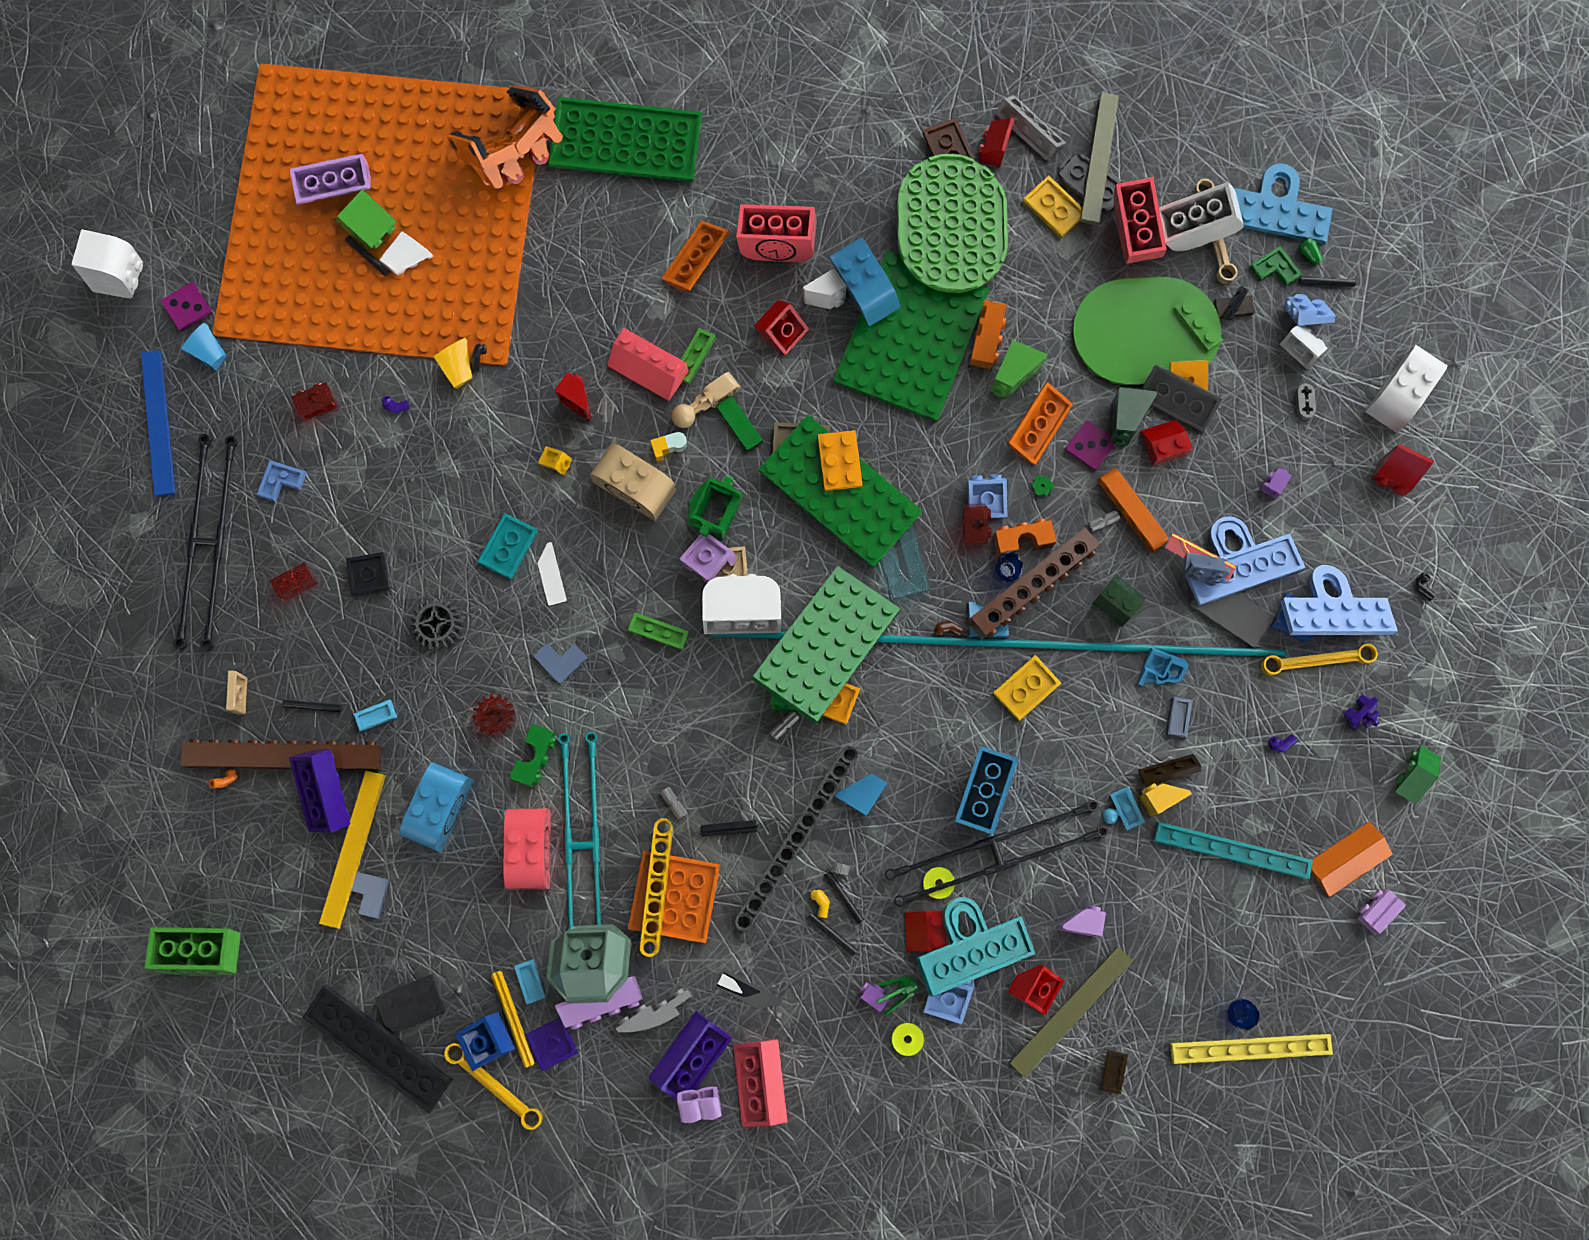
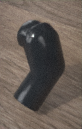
(475, 357)
(1422, 586)

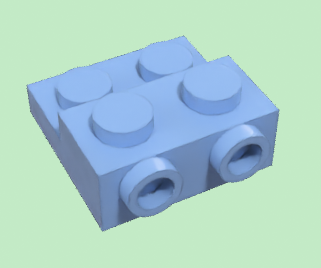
(1307, 312)
(989, 491)
(950, 1003)

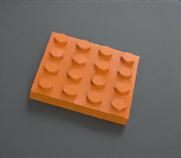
(687, 898)

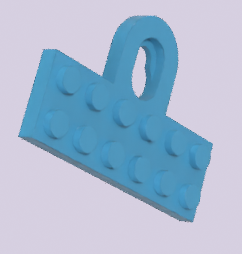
(1283, 214)

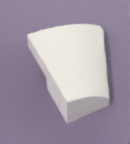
(404, 254)

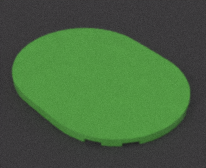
(952, 223)
(1133, 326)

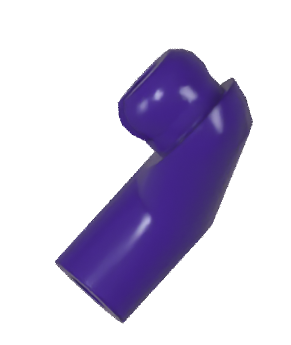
(393, 406)
(1282, 745)

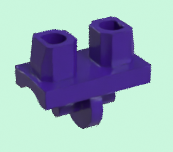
(1368, 706)

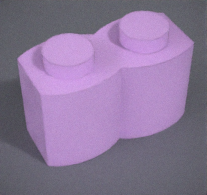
(699, 1104)

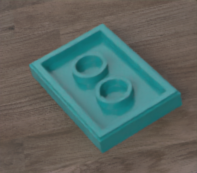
(507, 546)

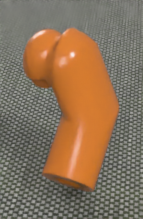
(223, 782)

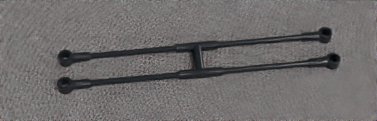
(217, 542)
(1000, 864)

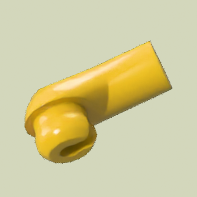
(823, 902)

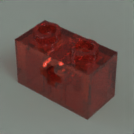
(308, 408)
(975, 535)
(293, 582)

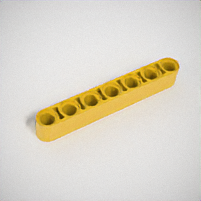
(652, 878)

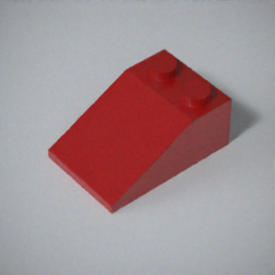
(1401, 469)

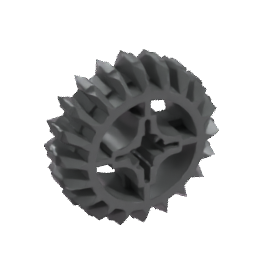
(428, 624)

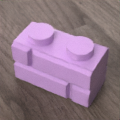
(1380, 911)

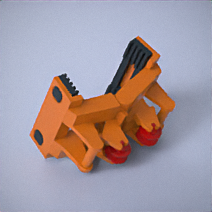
(523, 135)

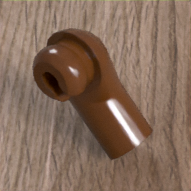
(946, 626)

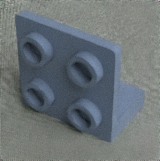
(1205, 568)

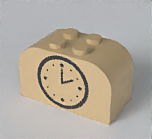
(633, 481)

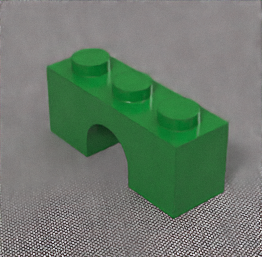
(529, 772)

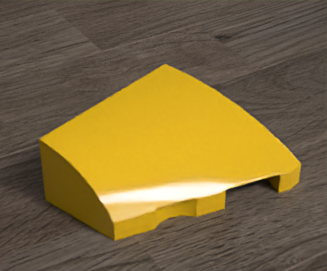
(455, 363)

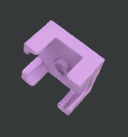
(707, 557)

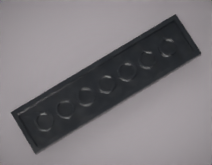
(377, 1048)

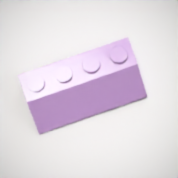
(330, 178)
(575, 1013)

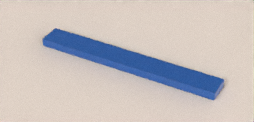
(158, 423)

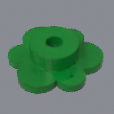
(1045, 481)

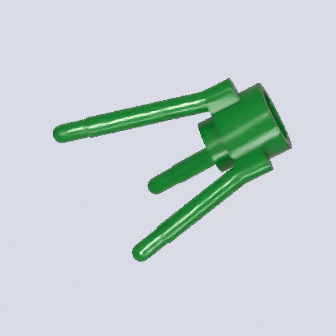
(907, 986)

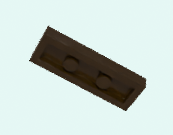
(1169, 770)

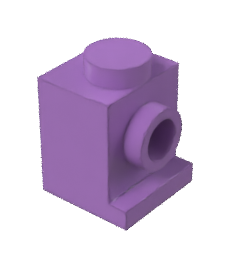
(1275, 482)
(871, 994)

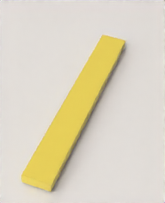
(1251, 1048)

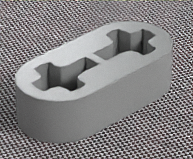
(1309, 401)

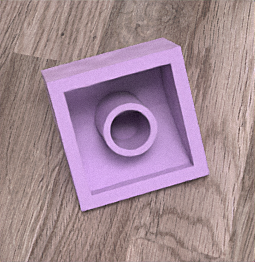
(1085, 922)

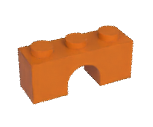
(1039, 532)

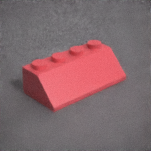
(647, 364)
(760, 1083)

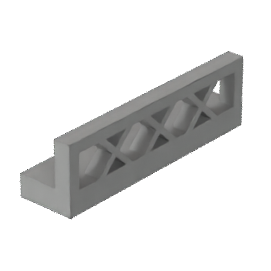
(1030, 127)

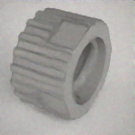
(841, 869)

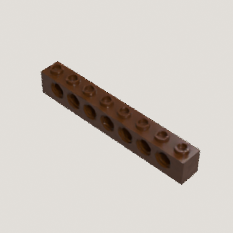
(1083, 541)

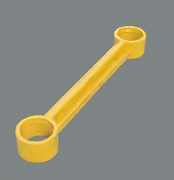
(1319, 659)
(496, 1088)

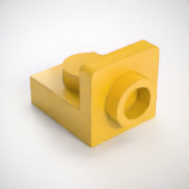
(555, 460)

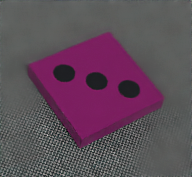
(186, 306)
(1090, 445)

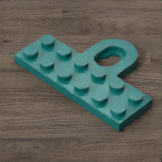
(972, 955)

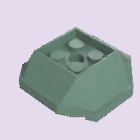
(594, 978)

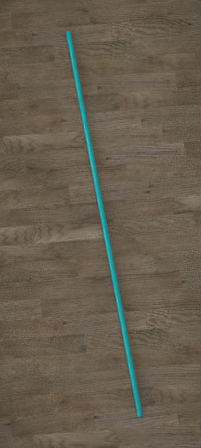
(1049, 644)

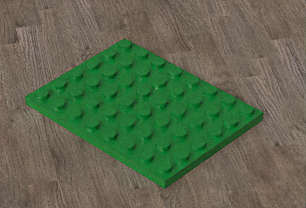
(916, 349)

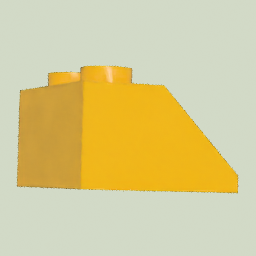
(1161, 797)

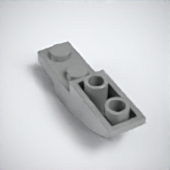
(648, 1018)

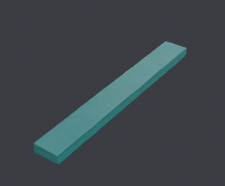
(1233, 850)

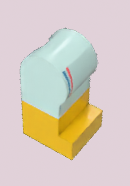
(668, 444)

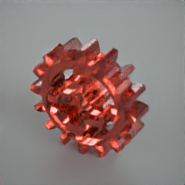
(485, 715)

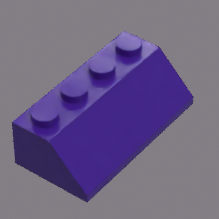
(319, 791)
(690, 1056)

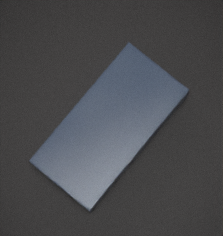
(1179, 717)

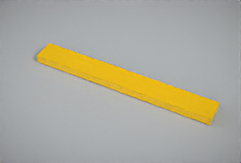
(352, 849)

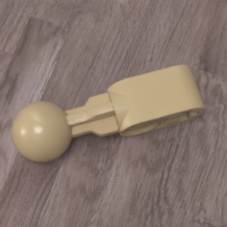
(713, 394)

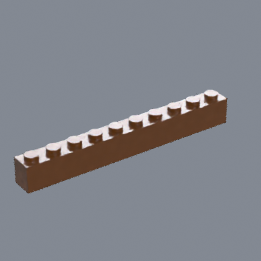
(275, 755)

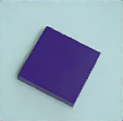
(551, 1044)

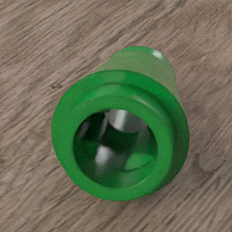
(1311, 251)

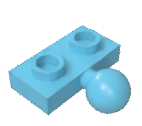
(1126, 809)

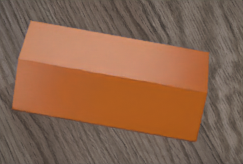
(695, 256)
(1039, 424)
(1350, 858)

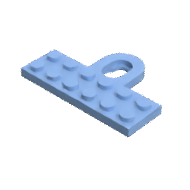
(1253, 562)
(1336, 615)

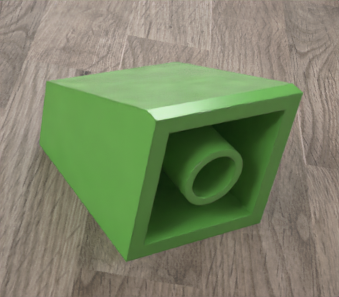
(366, 220)
(1017, 368)

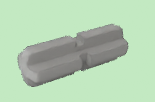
(1102, 521)
(782, 727)
(676, 807)

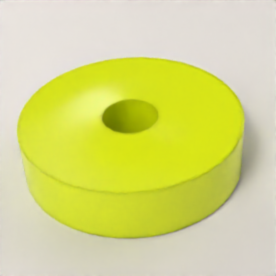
(941, 874)
(916, 1035)

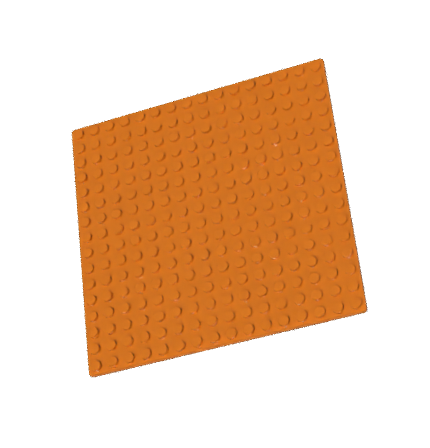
(289, 263)

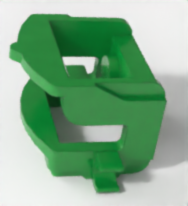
(699, 503)

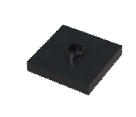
(368, 574)

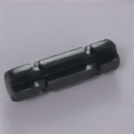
(1235, 303)

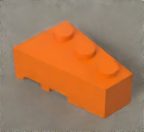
(988, 335)

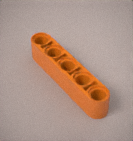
(1133, 510)

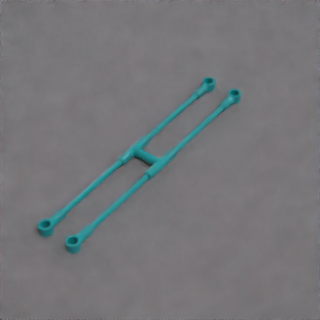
(594, 843)

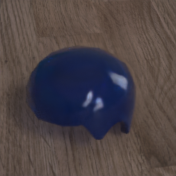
(1009, 566)
(1243, 1014)

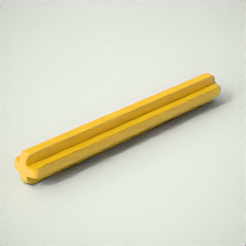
(513, 1019)

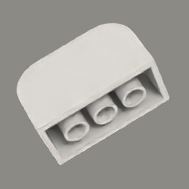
(1201, 218)
(107, 264)
(1406, 388)
(741, 605)

